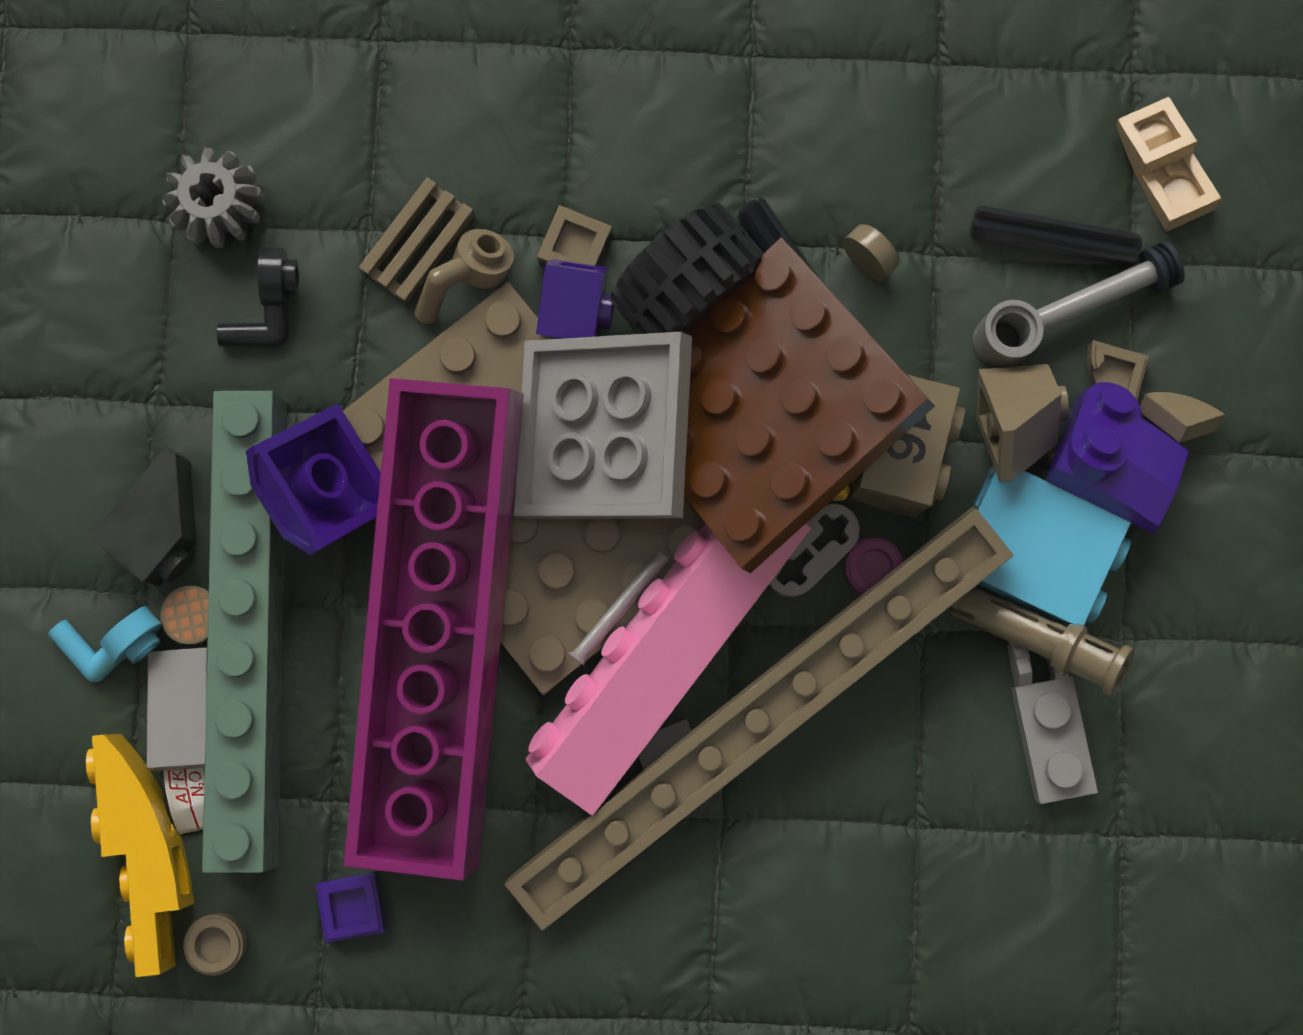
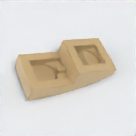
(1165, 165)

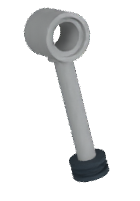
(1158, 267)

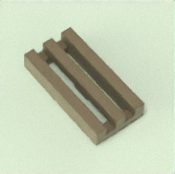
(425, 193)

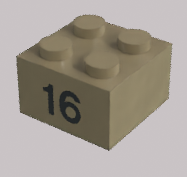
(912, 471)

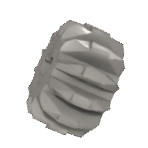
(198, 186)

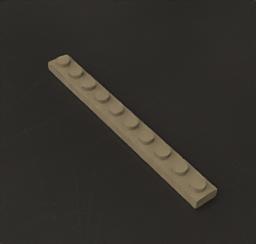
(759, 717)

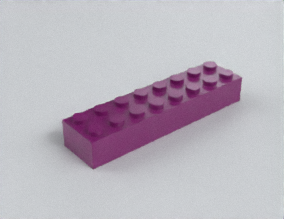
(433, 628)

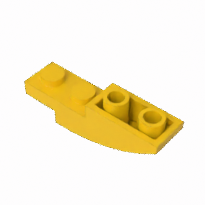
(135, 823)

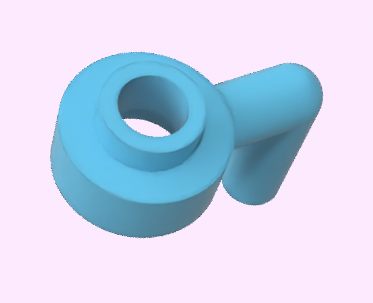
(128, 639)

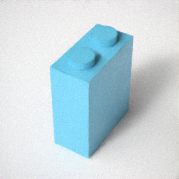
(1057, 546)

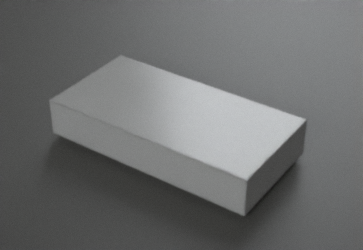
(176, 709)

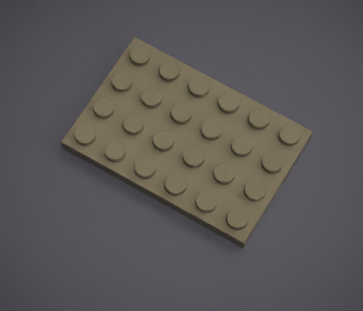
(558, 569)

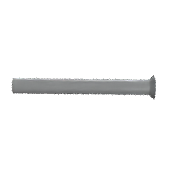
(619, 607)

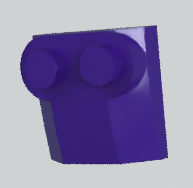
(1118, 457)
(315, 480)

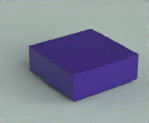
(351, 907)

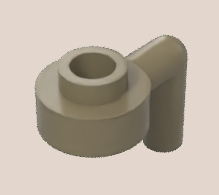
(479, 260)

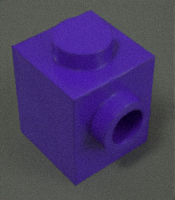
(574, 300)

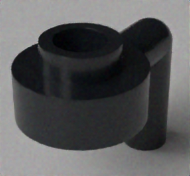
(276, 281)

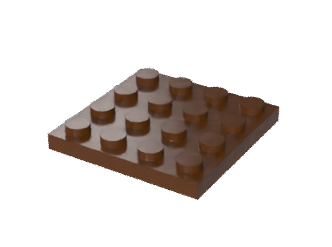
(785, 406)

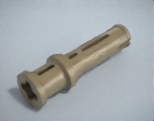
(1066, 647)

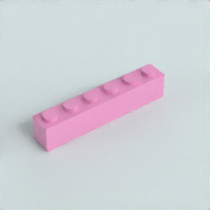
(649, 667)

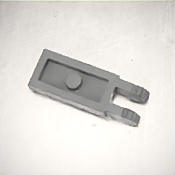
(1051, 732)

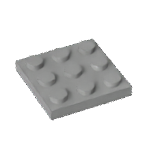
(604, 427)

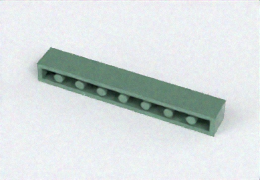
(243, 646)

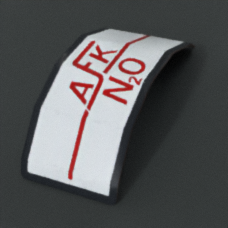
(184, 799)

